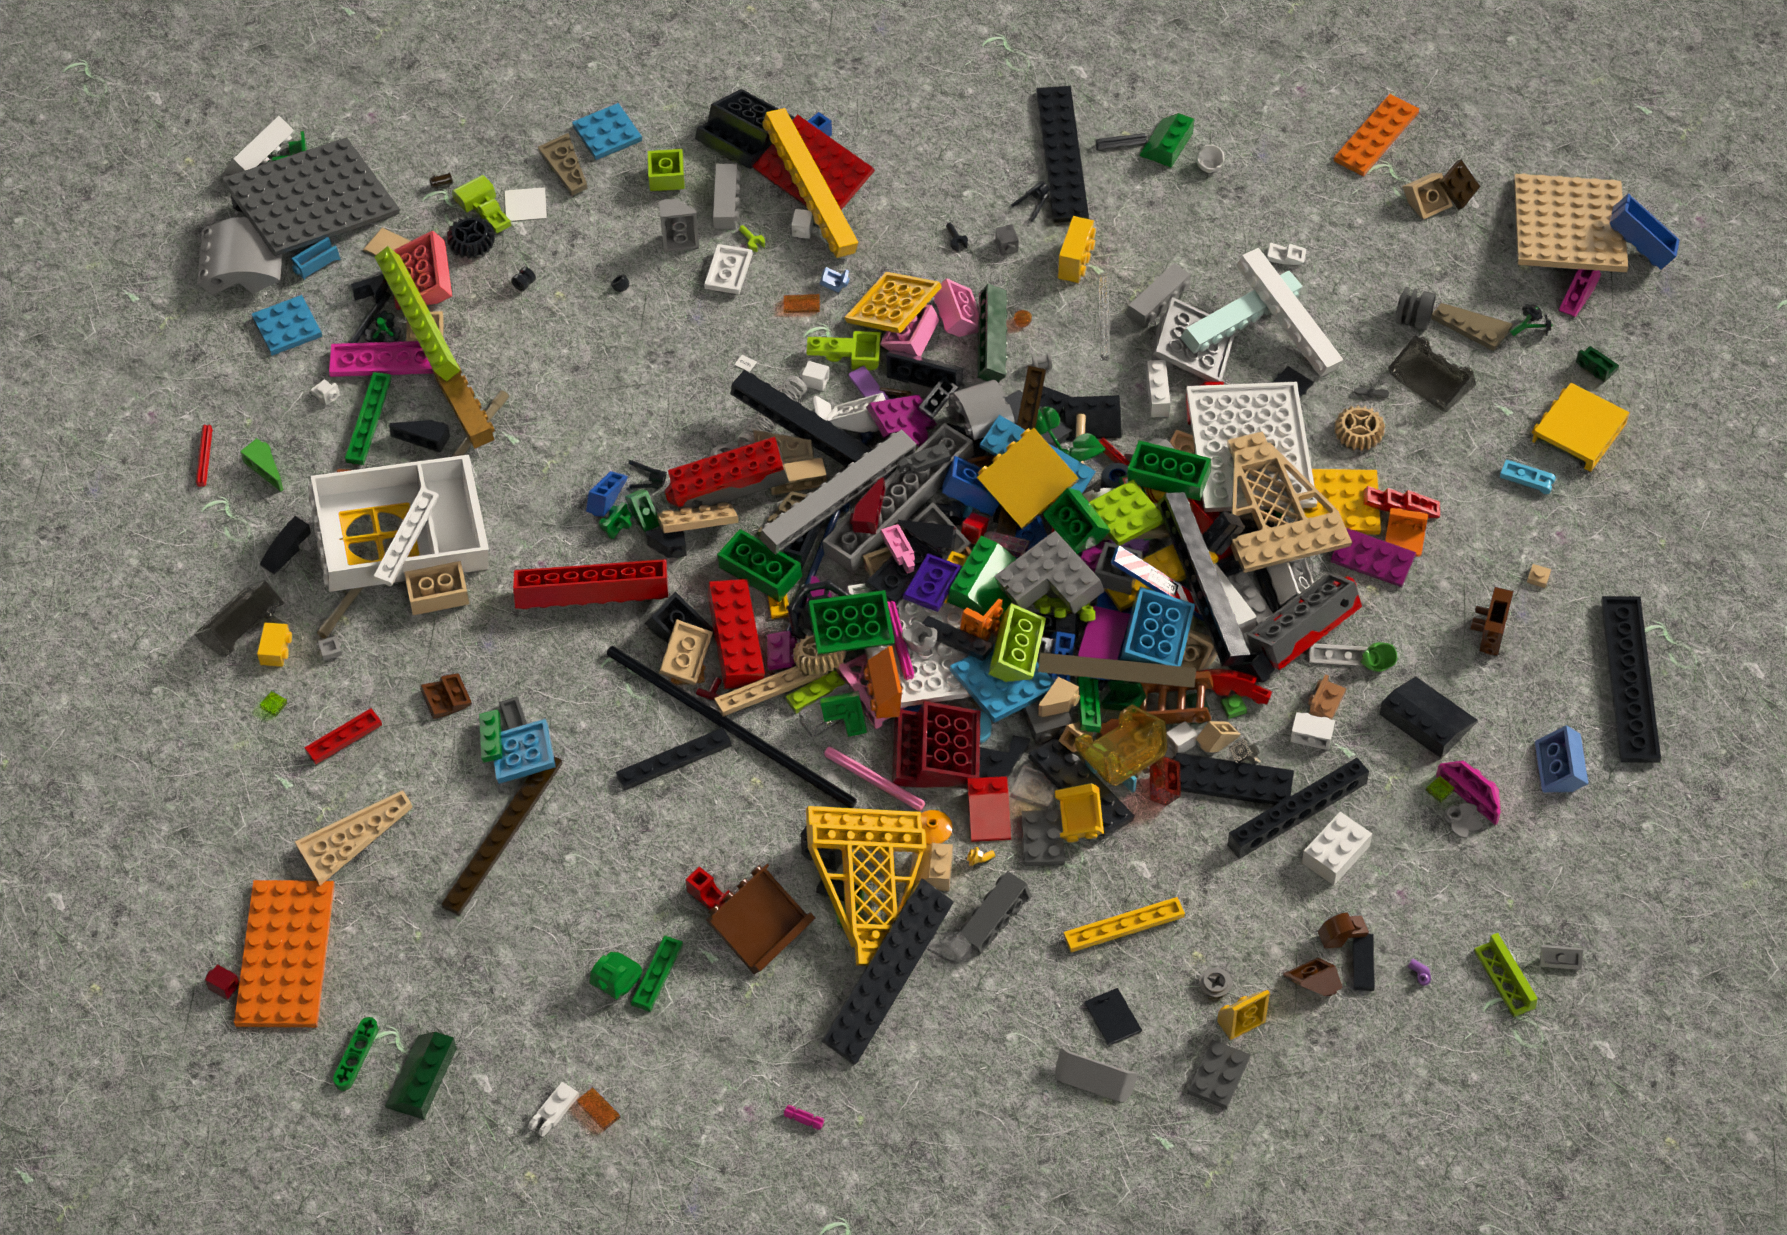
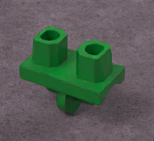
(618, 519)

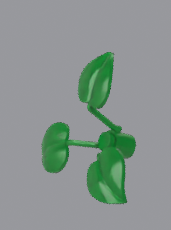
(1084, 446)

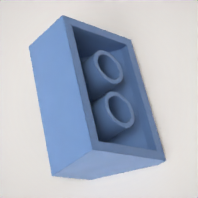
(1561, 761)

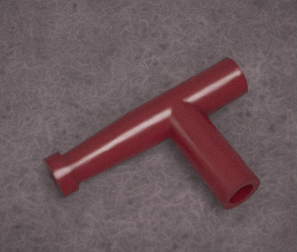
(711, 693)

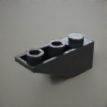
(1067, 624)

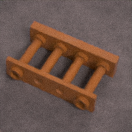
(1199, 714)

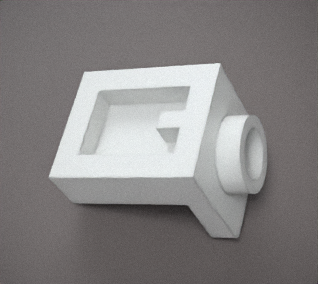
(326, 392)

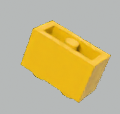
(274, 644)

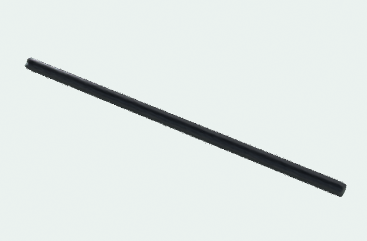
(732, 727)

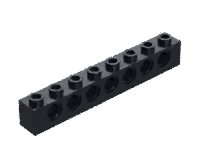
(1298, 808)

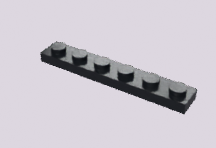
(673, 759)

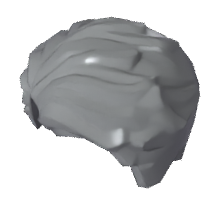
(919, 637)

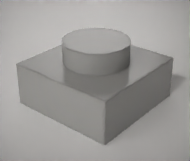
(330, 648)

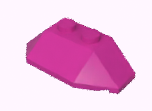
(1472, 787)

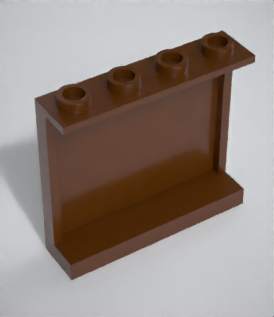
(758, 919)

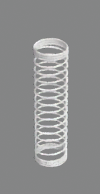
(792, 389)

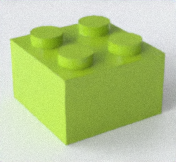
(666, 170)

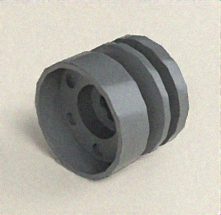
(1415, 308)

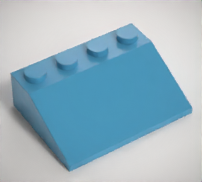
(1157, 629)

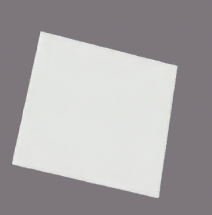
(525, 204)

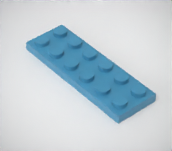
(1005, 432)

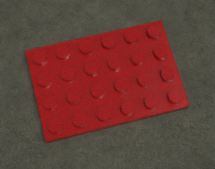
(839, 167)

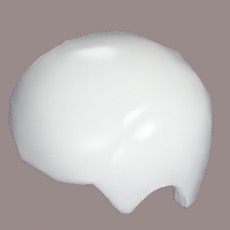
(1210, 158)

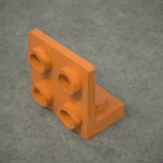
(980, 625)

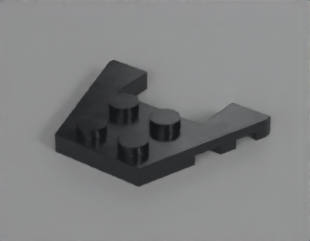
(1000, 763)

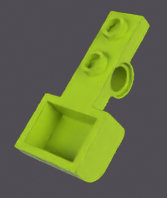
(480, 196)
(862, 348)

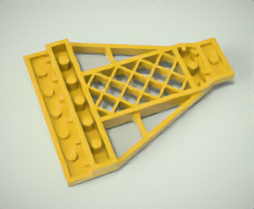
(863, 831)

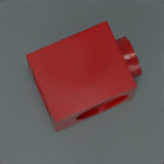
(974, 527)

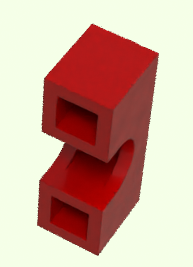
(703, 888)

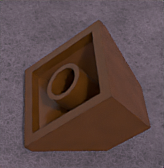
(1316, 976)

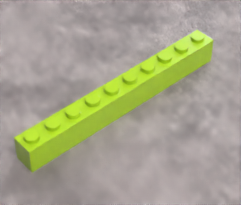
(417, 314)

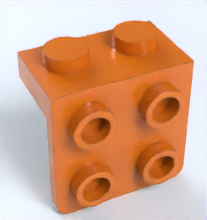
(1407, 529)

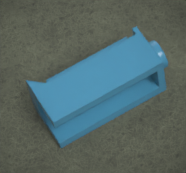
(315, 258)

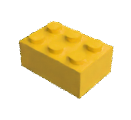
(1076, 249)

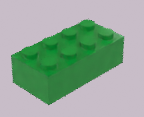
(1169, 470)
(752, 560)

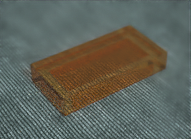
(801, 303)
(598, 1109)

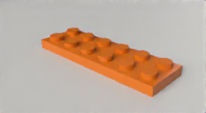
(1376, 135)

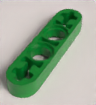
(358, 1054)

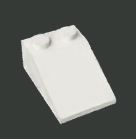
(855, 415)

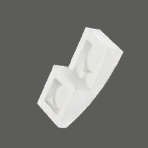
(1290, 256)

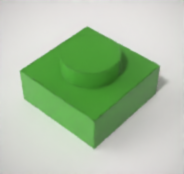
(1233, 706)

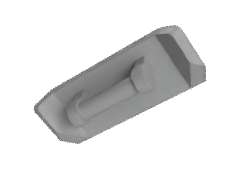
(1094, 1076)

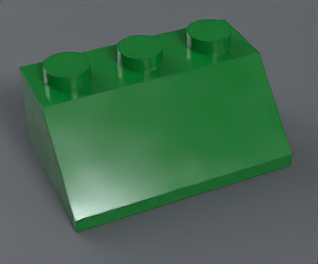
(1169, 139)
(1076, 521)

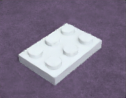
(728, 269)

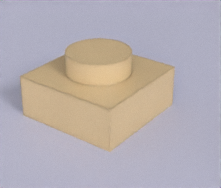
(1539, 576)

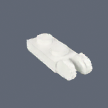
(554, 1108)

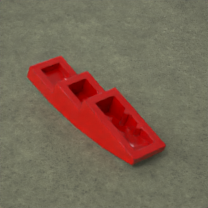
(1408, 501)

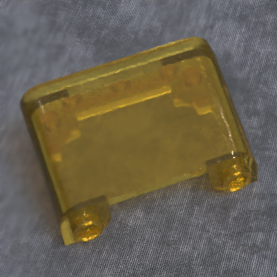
(1126, 749)

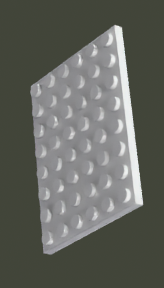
(1242, 410)
(932, 667)

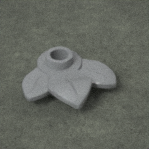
(1465, 820)

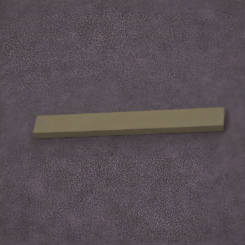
(1117, 670)

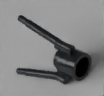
(1039, 191)
(656, 476)

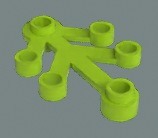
(1045, 603)

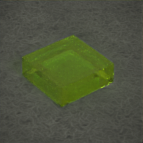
(273, 703)
(1440, 789)

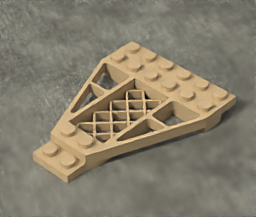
(1287, 540)

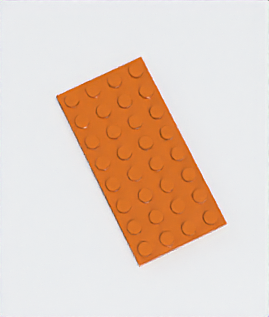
(284, 954)

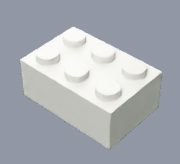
(1336, 848)

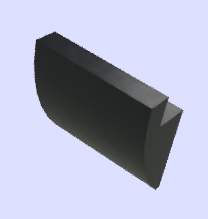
(737, 127)

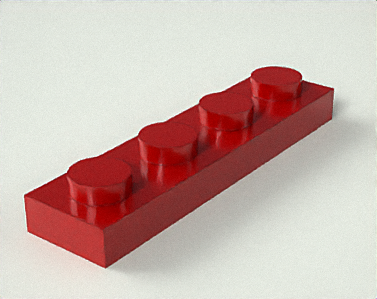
(343, 736)

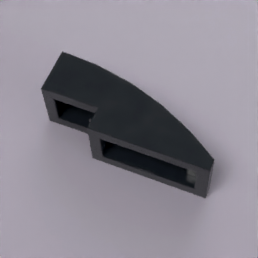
(285, 545)

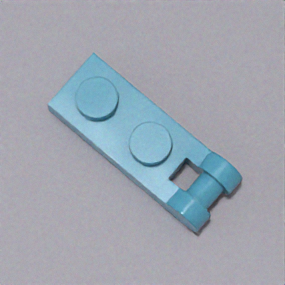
(1527, 476)

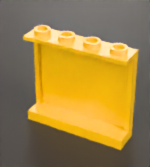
(1581, 424)
(1027, 477)

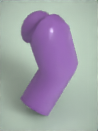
(1423, 972)

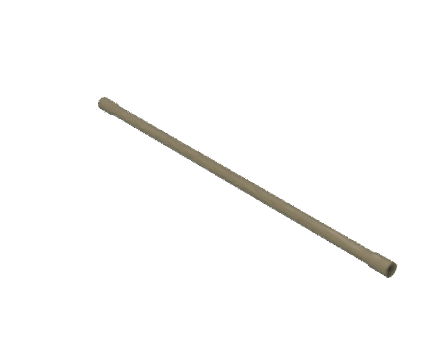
(330, 622)

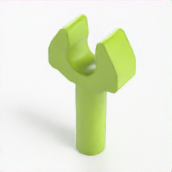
(753, 240)

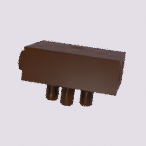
(1496, 620)

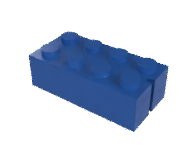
(1644, 231)

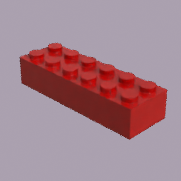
(735, 633)

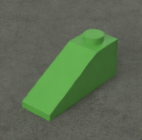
(259, 458)

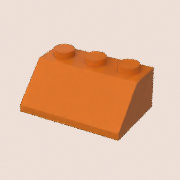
(883, 684)

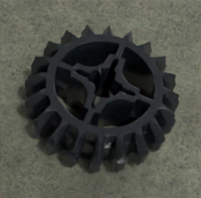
(475, 237)

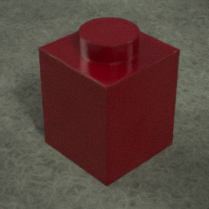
(222, 981)

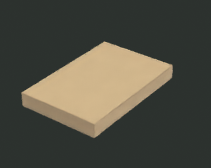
(685, 652)

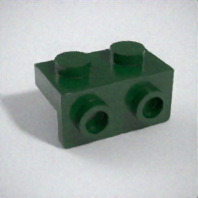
(1596, 363)
(1123, 695)

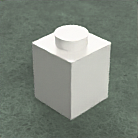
(802, 223)
(815, 375)
(1181, 738)

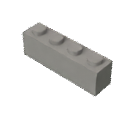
(725, 196)
(1157, 295)

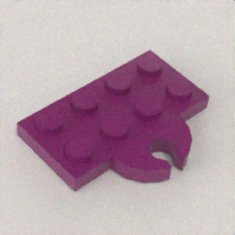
(901, 414)

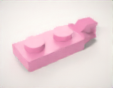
(899, 547)

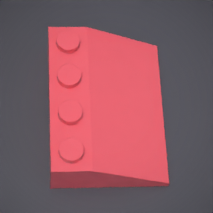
(428, 267)

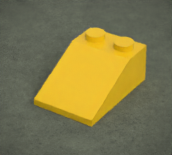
(1244, 1014)

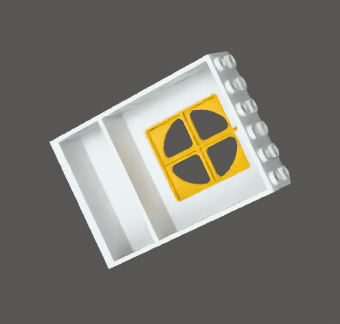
(449, 535)

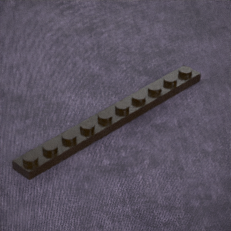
(1026, 419)
(498, 839)

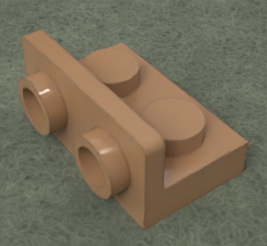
(1326, 699)

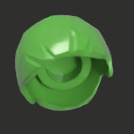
(1379, 656)

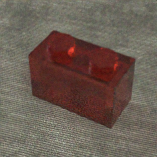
(1165, 781)

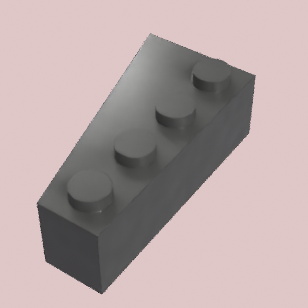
(995, 911)

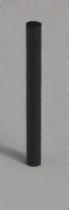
(370, 318)

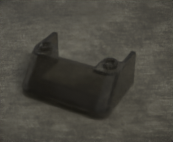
(238, 616)

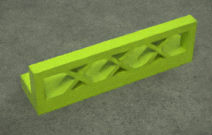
(1511, 970)

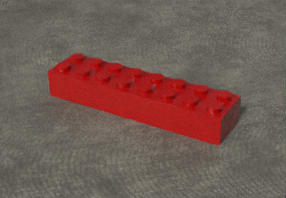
(590, 584)

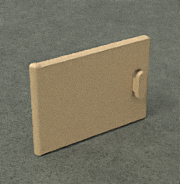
(383, 239)

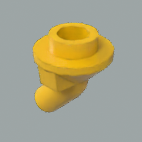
(976, 856)

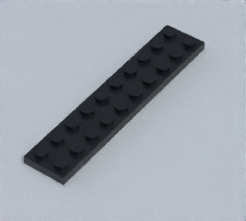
(1062, 153)
(1630, 679)
(887, 971)

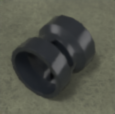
(521, 280)

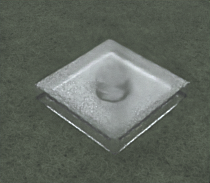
(1033, 788)

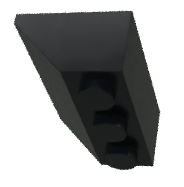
(1101, 414)

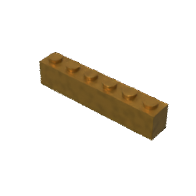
(467, 409)

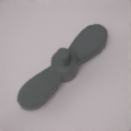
(1371, 392)

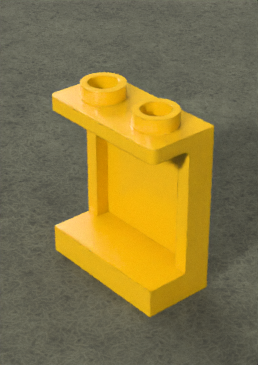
(1080, 812)

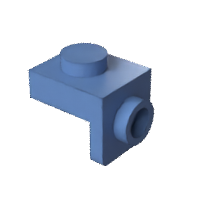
(834, 280)

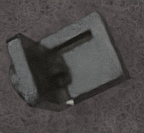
(1245, 750)

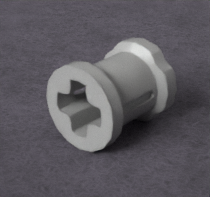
(1048, 364)

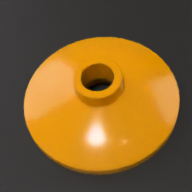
(940, 831)

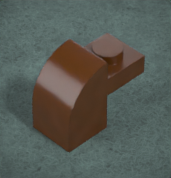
(1341, 927)

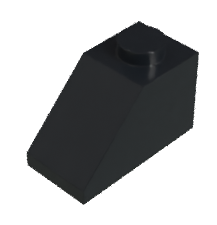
(667, 544)
(1255, 665)

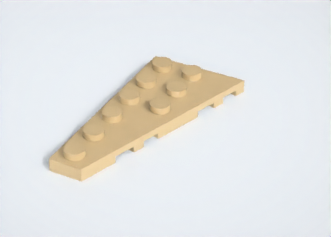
(340, 842)

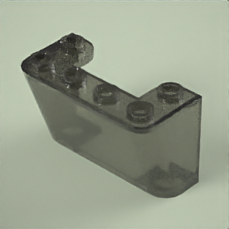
(1431, 374)

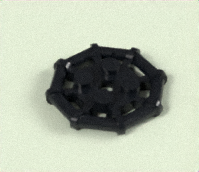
(805, 590)

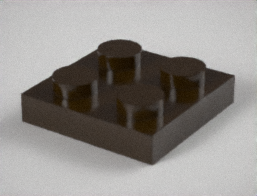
(1459, 184)

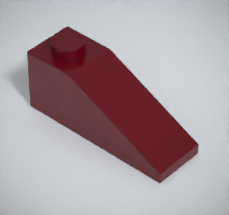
(868, 509)

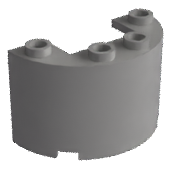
(980, 407)

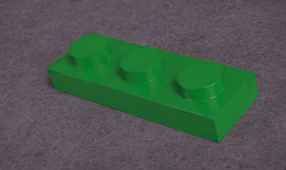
(490, 736)

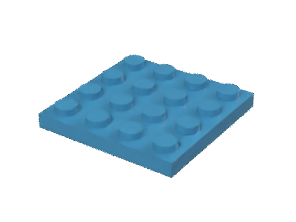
(994, 695)

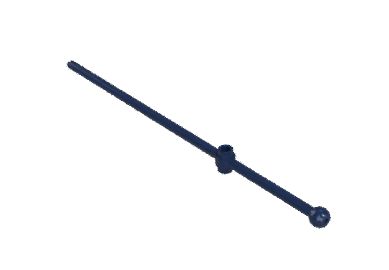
(865, 438)

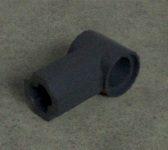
(953, 510)

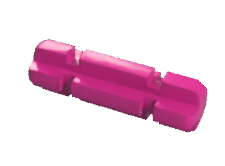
(804, 1117)

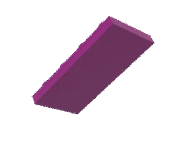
(1104, 634)

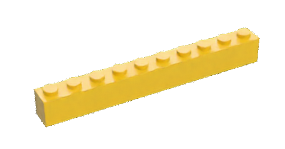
(810, 183)

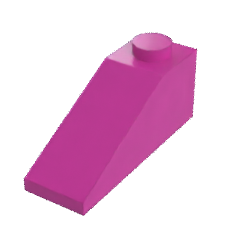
(1579, 291)

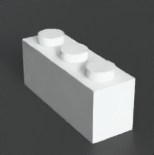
(1158, 388)

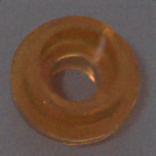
(1022, 318)

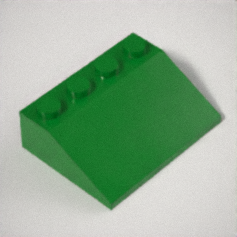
(976, 584)
(851, 622)

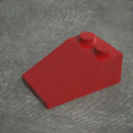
(989, 809)

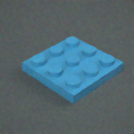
(607, 131)
(286, 325)
(524, 751)

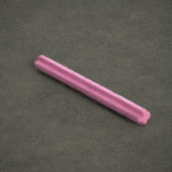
(874, 778)

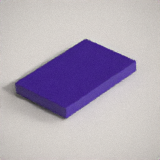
(932, 582)

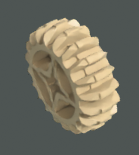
(1359, 433)
(809, 661)

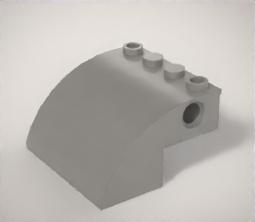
(236, 254)

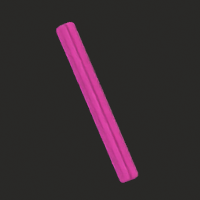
(900, 644)

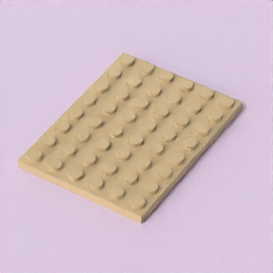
(1567, 223)

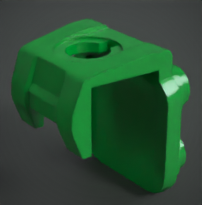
(615, 974)

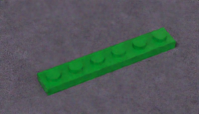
(368, 418)

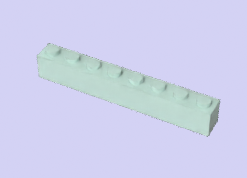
(1231, 317)

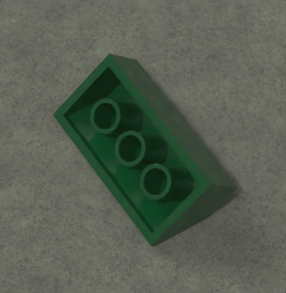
(422, 1074)

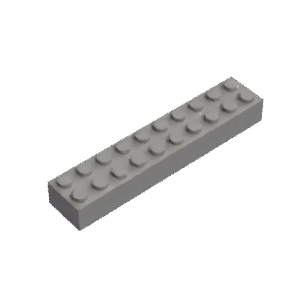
(902, 498)

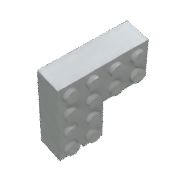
(1047, 567)

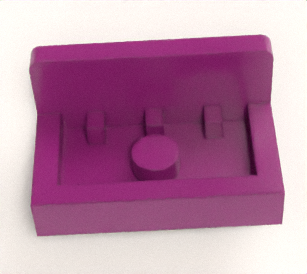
(780, 650)

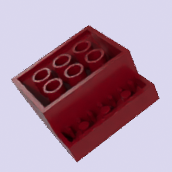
(936, 746)

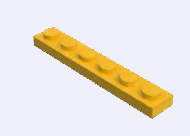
(1124, 924)

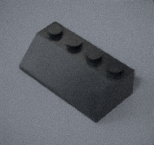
(921, 370)

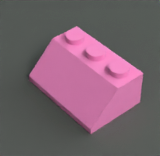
(957, 308)
(915, 335)

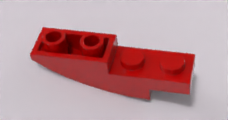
(1241, 683)

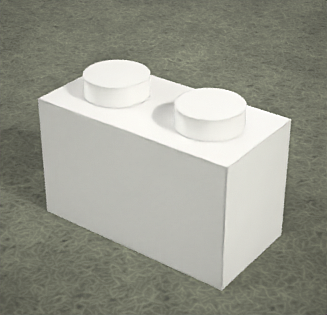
(1312, 730)

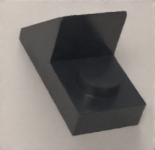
(370, 287)

